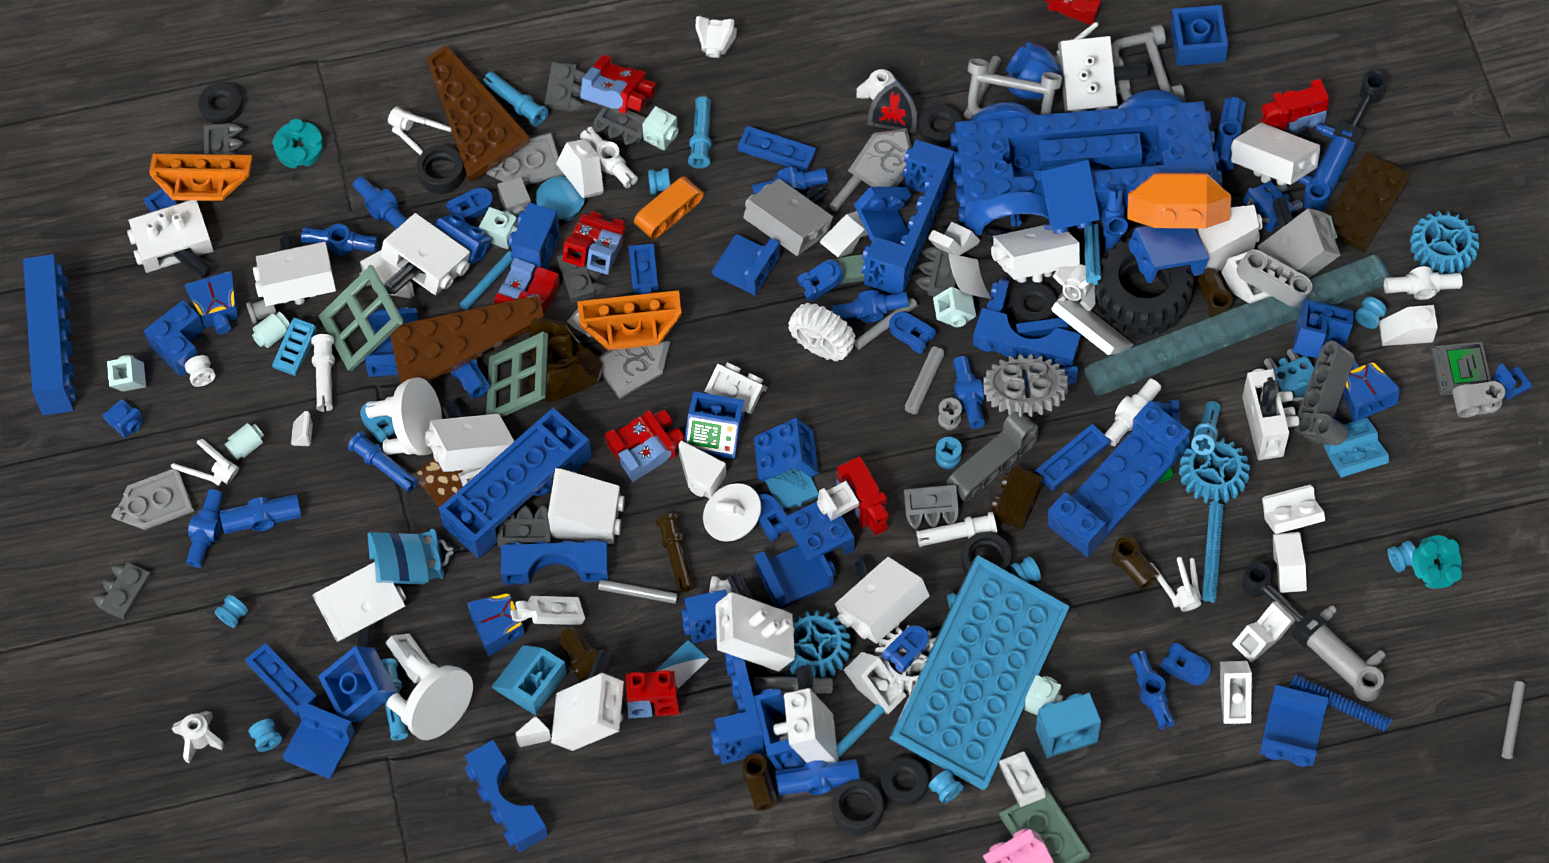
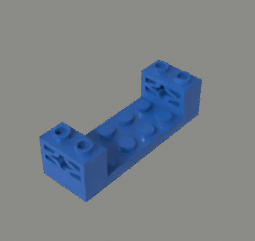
(891, 264)
(512, 480)
(1120, 480)
(738, 733)

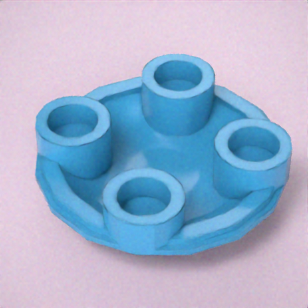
(561, 196)

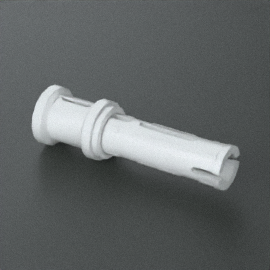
(323, 361)
(968, 528)

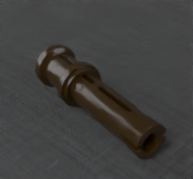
(673, 542)

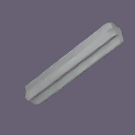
(924, 380)
(790, 684)

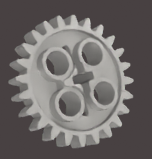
(1007, 389)

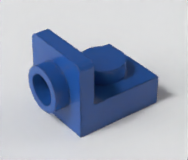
(124, 418)

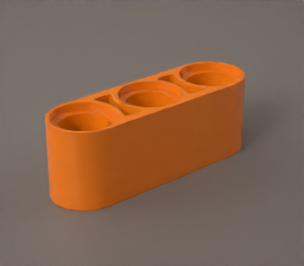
(668, 207)

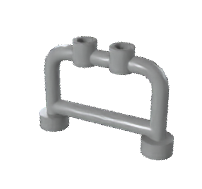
(1152, 39)
(979, 68)

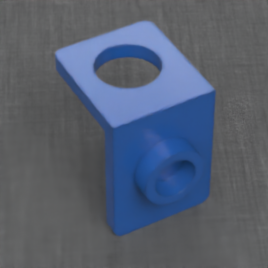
(1506, 378)

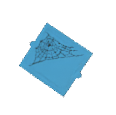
(792, 488)

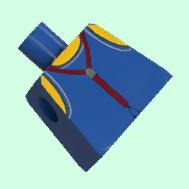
(214, 301)
(1368, 391)
(494, 622)

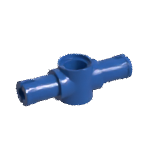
(796, 179)
(380, 203)
(1113, 210)
(350, 241)
(871, 305)
(969, 392)
(204, 528)
(1154, 701)

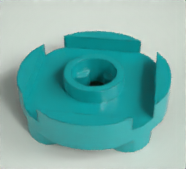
(293, 132)
(1449, 557)

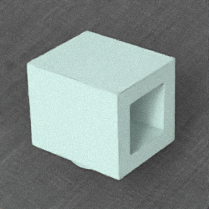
(660, 128)
(499, 226)
(954, 307)
(126, 373)
(1041, 692)

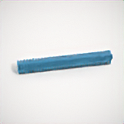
(1092, 254)
(1212, 552)

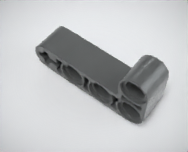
(1324, 395)
(993, 459)

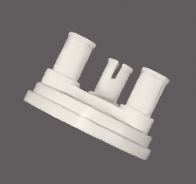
(411, 413)
(435, 701)

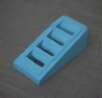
(298, 331)

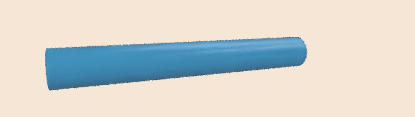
(483, 285)
(859, 729)

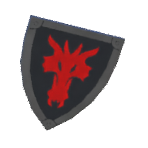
(893, 109)

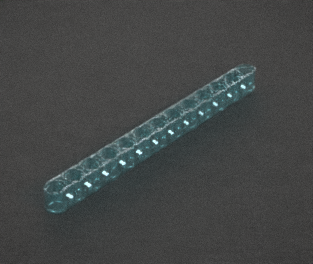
(1230, 327)

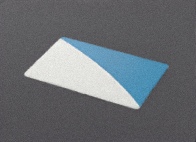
(684, 662)

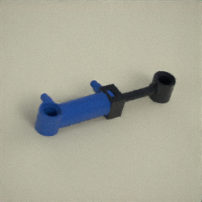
(1342, 146)

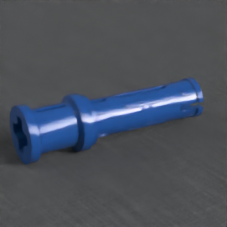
(374, 455)

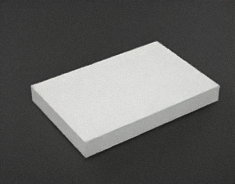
(1092, 327)

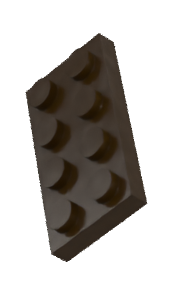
(1367, 201)

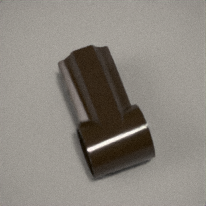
(1214, 292)
(1134, 564)
(578, 651)
(759, 783)

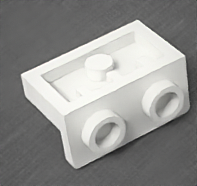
(729, 383)
(1292, 509)

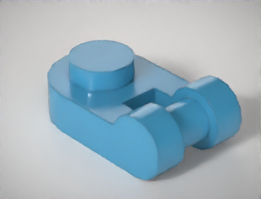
(374, 423)

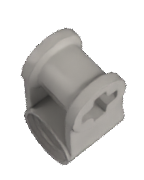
(1477, 398)

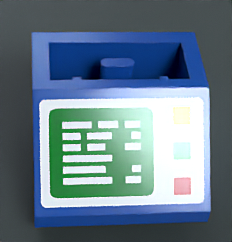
(715, 424)

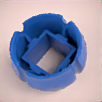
(1029, 65)

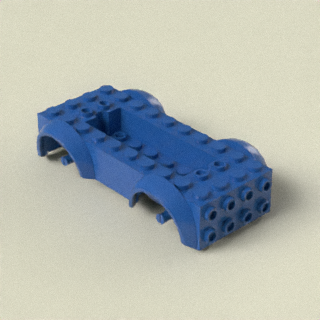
(1001, 144)

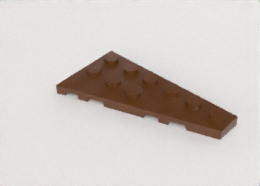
(478, 122)
(452, 340)

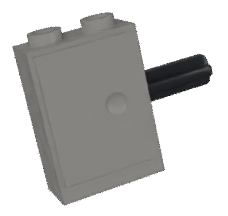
(789, 215)
(1301, 242)

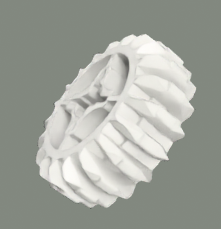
(821, 332)
(904, 680)

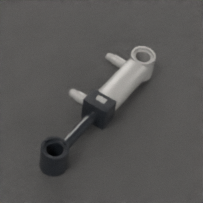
(1313, 632)

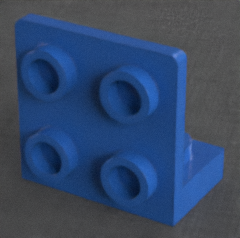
(880, 213)
(747, 263)
(786, 448)
(817, 533)
(319, 741)

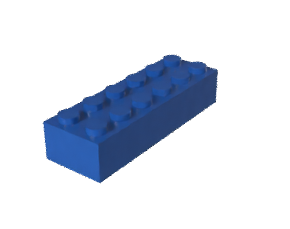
(49, 334)

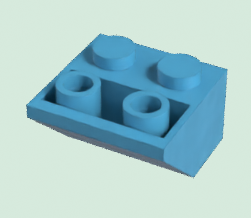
(531, 678)

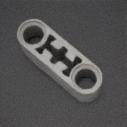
(1274, 278)

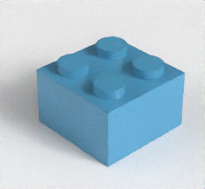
(1067, 724)

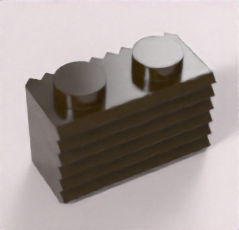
(1017, 498)

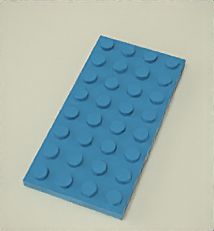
(979, 672)

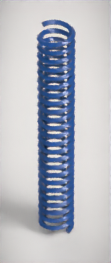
(1342, 706)

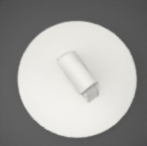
(732, 512)

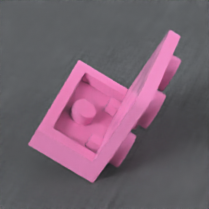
(1025, 847)

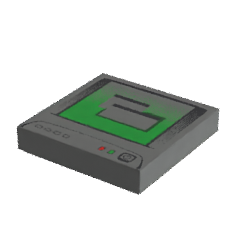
(1459, 365)

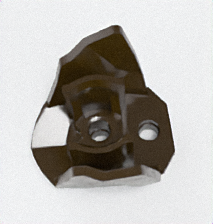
(569, 363)

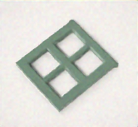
(373, 339)
(515, 352)

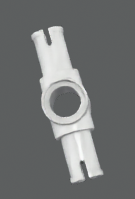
(614, 165)
(1423, 283)
(1129, 409)

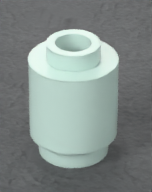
(270, 330)
(244, 441)

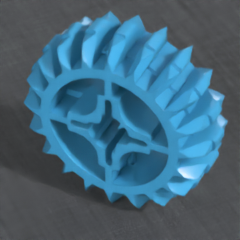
(1442, 251)
(1210, 482)
(834, 638)

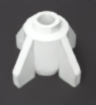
(715, 35)
(875, 84)
(1075, 286)
(196, 733)

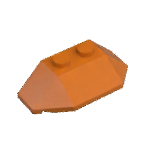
(199, 175)
(1179, 201)
(630, 319)

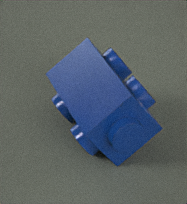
(466, 235)

